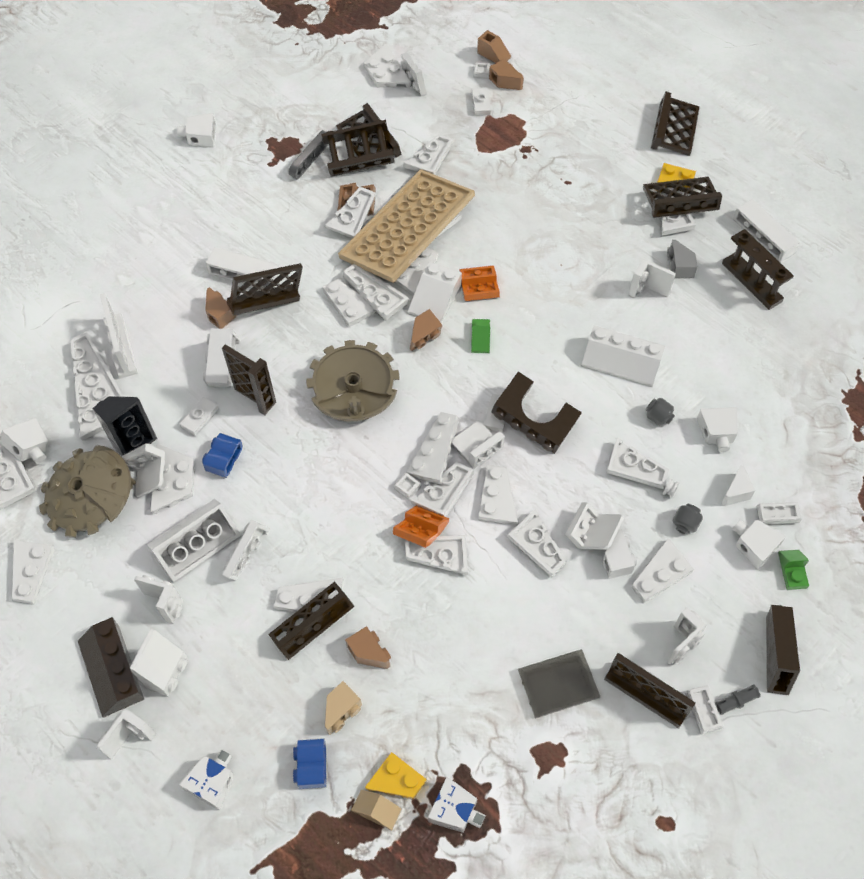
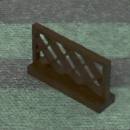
(370, 116)
(664, 121)
(680, 203)
(268, 296)
(250, 378)
(649, 690)

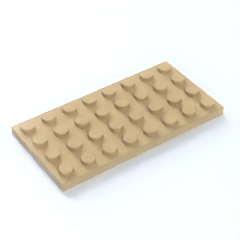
(406, 225)

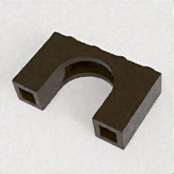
(548, 434)

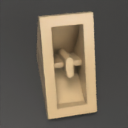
(376, 809)

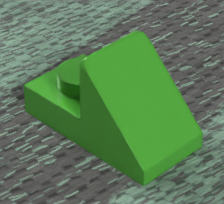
(480, 336)
(793, 569)

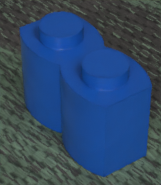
(222, 455)
(310, 764)

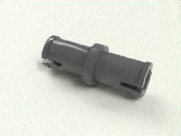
(737, 699)

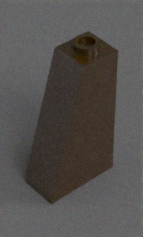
(781, 650)

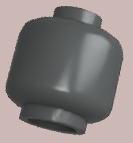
(660, 411)
(687, 519)

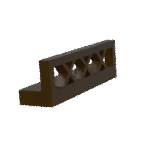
(313, 622)

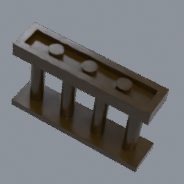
(353, 163)
(749, 277)

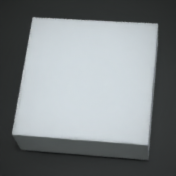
(481, 70)
(407, 485)

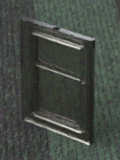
(558, 683)

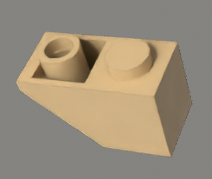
(340, 705)

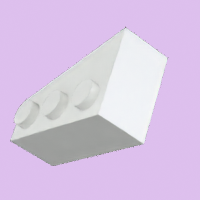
(217, 371)

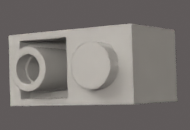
(682, 260)

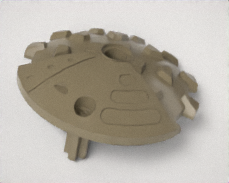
(349, 365)
(86, 491)

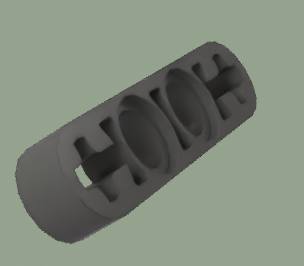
(308, 156)

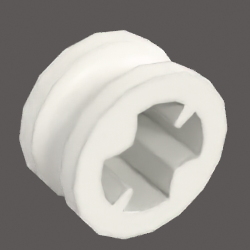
(670, 488)

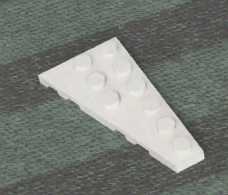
(92, 383)

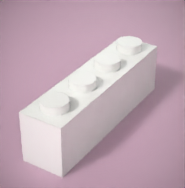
(766, 230)
(231, 264)

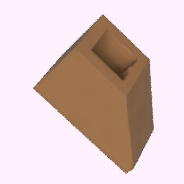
(492, 47)
(505, 76)
(217, 309)
(425, 327)
(366, 649)

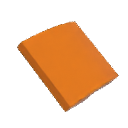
(479, 283)
(421, 526)

